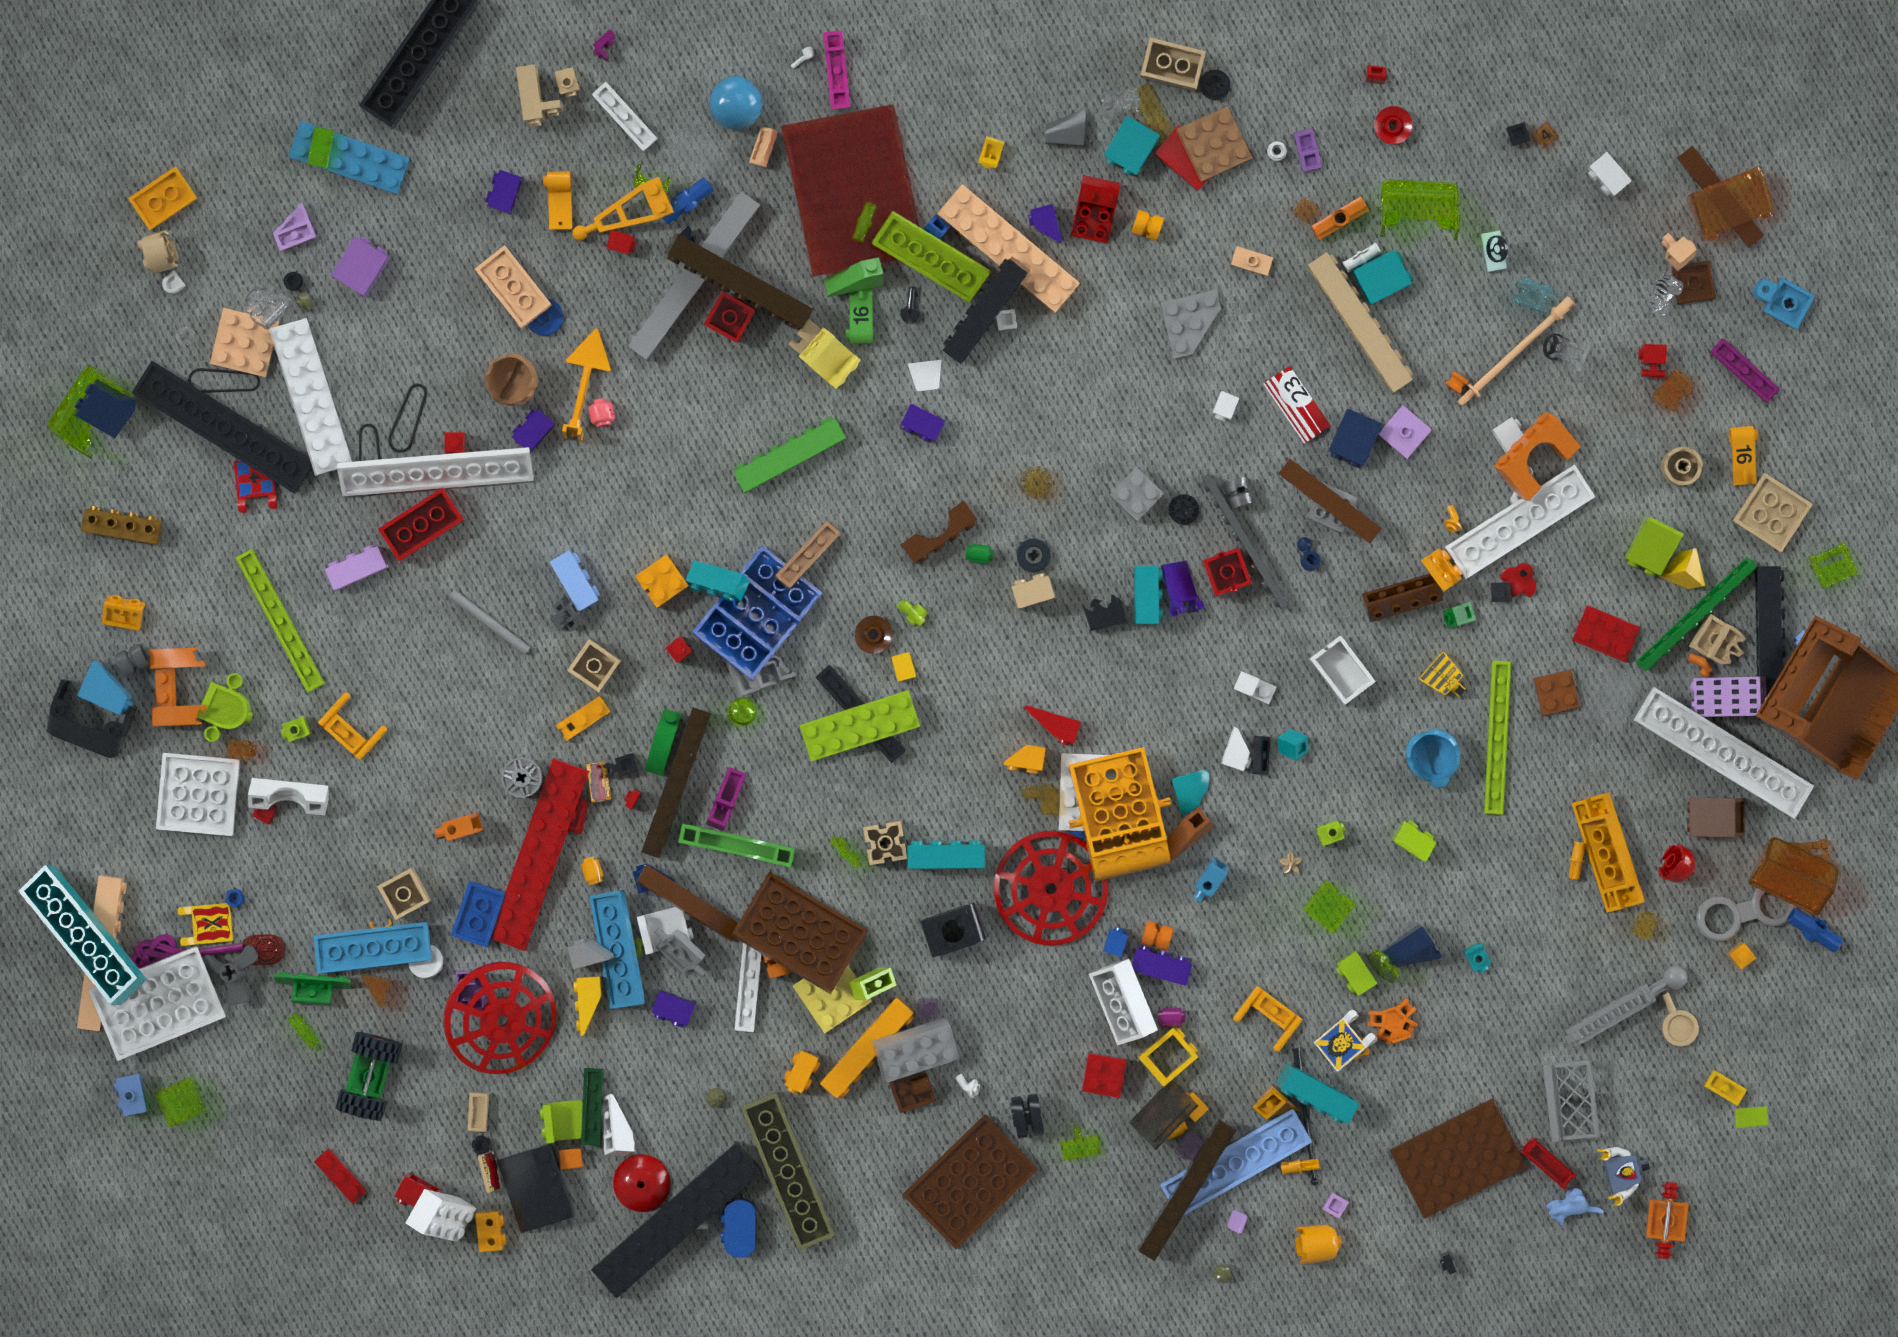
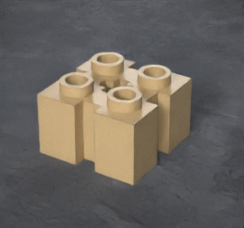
(875, 836)

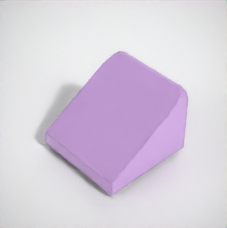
(1237, 1221)

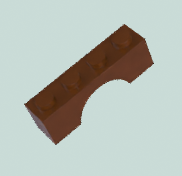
(959, 518)

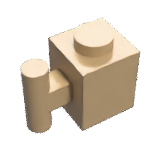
(807, 334)

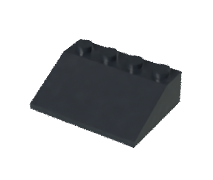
(536, 1187)

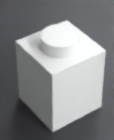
(1225, 406)

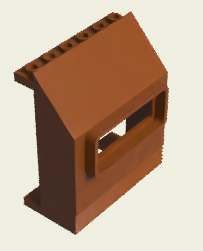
(1848, 710)

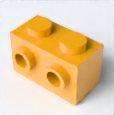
(489, 1230)

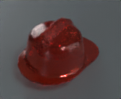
(268, 946)

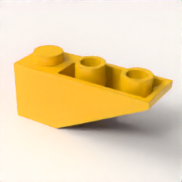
(589, 995)

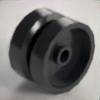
(1026, 1116)

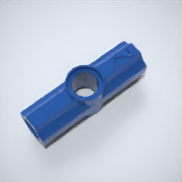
(688, 199)
(1814, 929)

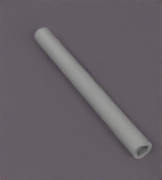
(489, 622)

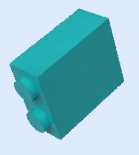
(1131, 146)
(1382, 277)

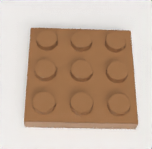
(1214, 144)

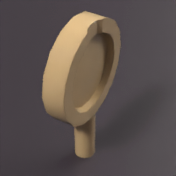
(1679, 1025)

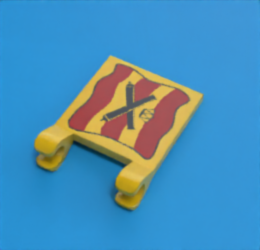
(210, 923)

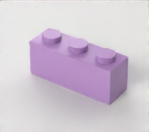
(356, 567)

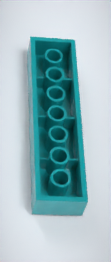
(82, 935)

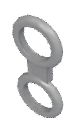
(1741, 913)

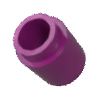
(1171, 1017)

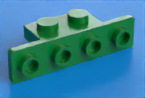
(312, 989)

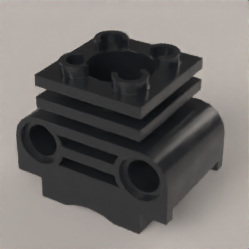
(964, 914)

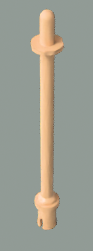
(1556, 314)

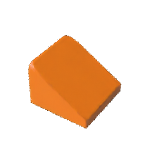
(570, 1158)

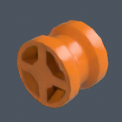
(1456, 382)

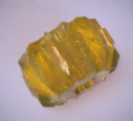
(1035, 475)

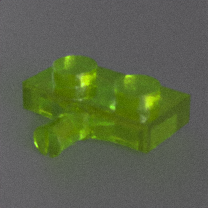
(852, 857)

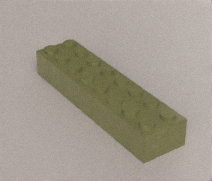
(788, 1170)

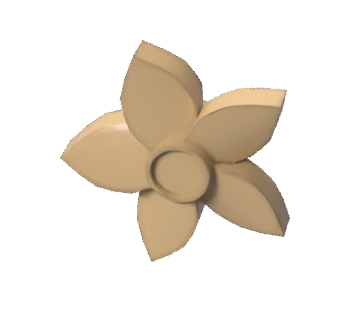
(1290, 863)

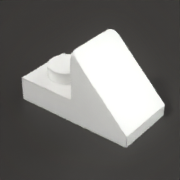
(1255, 687)

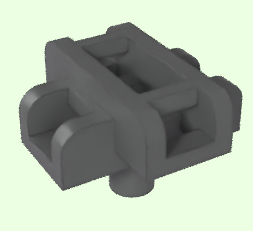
(562, 615)

